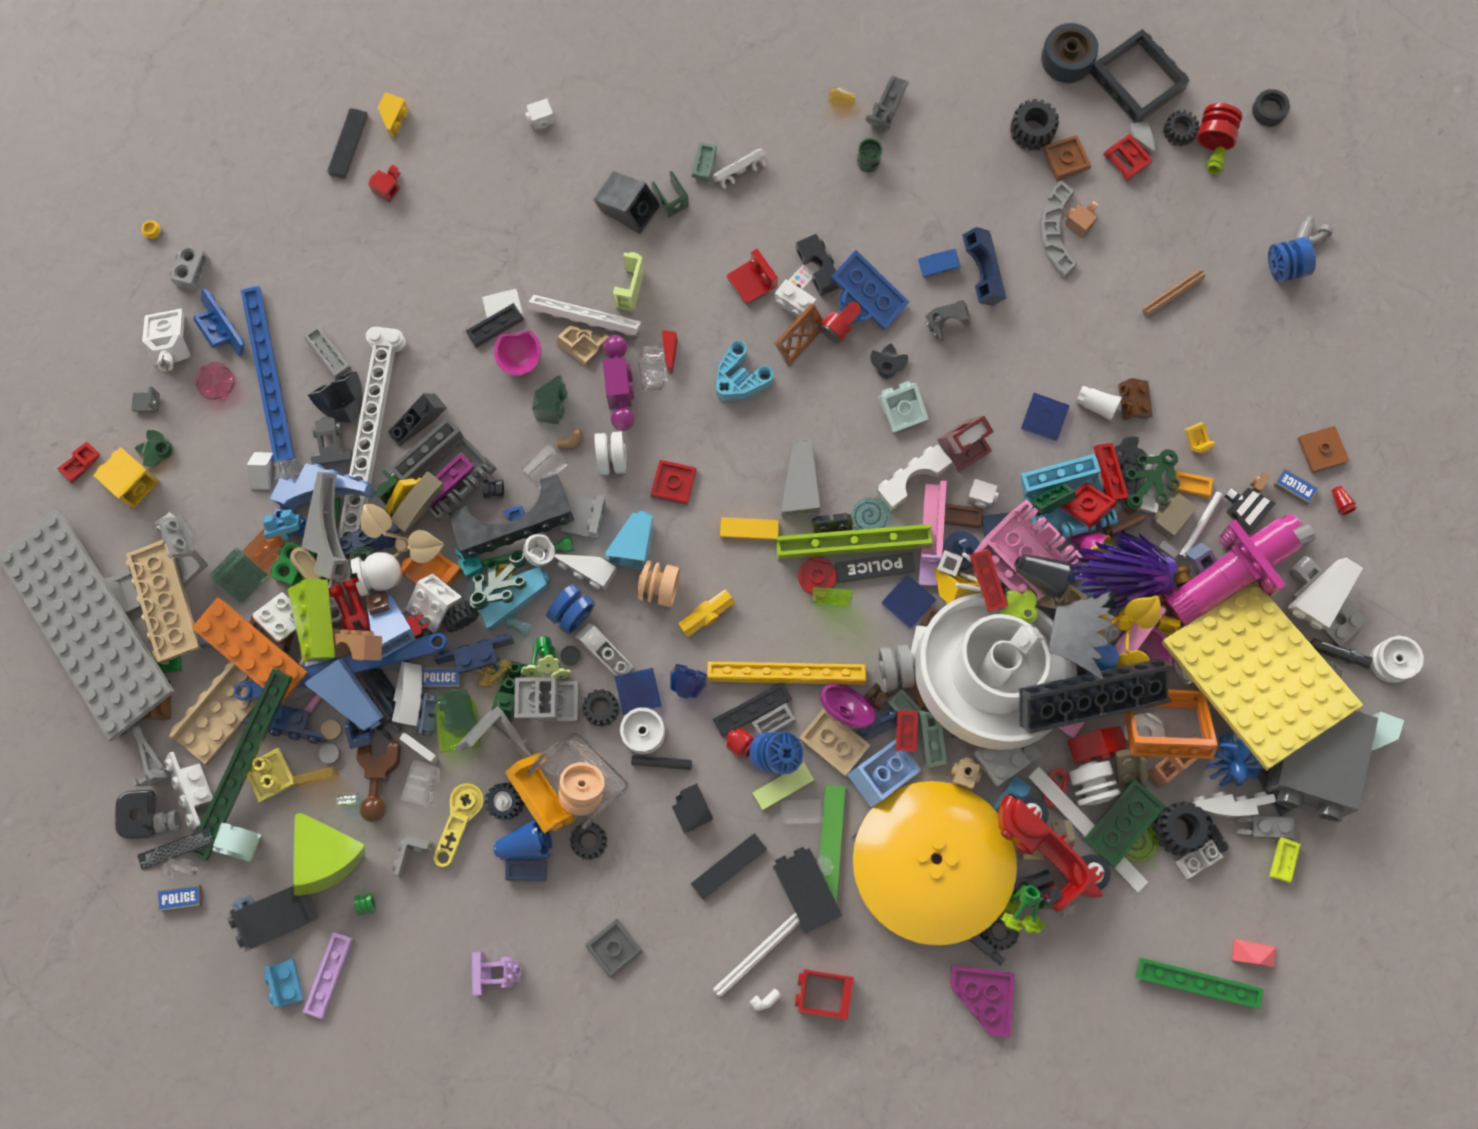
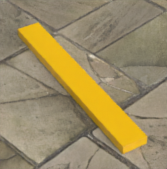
(786, 673)

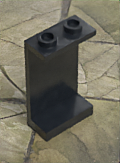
(806, 889)
(271, 918)

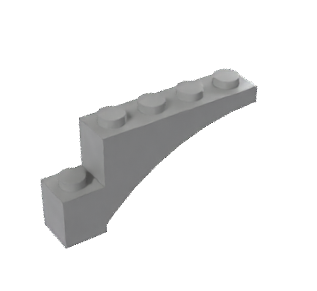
(321, 529)

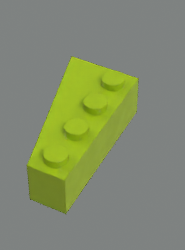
(313, 619)

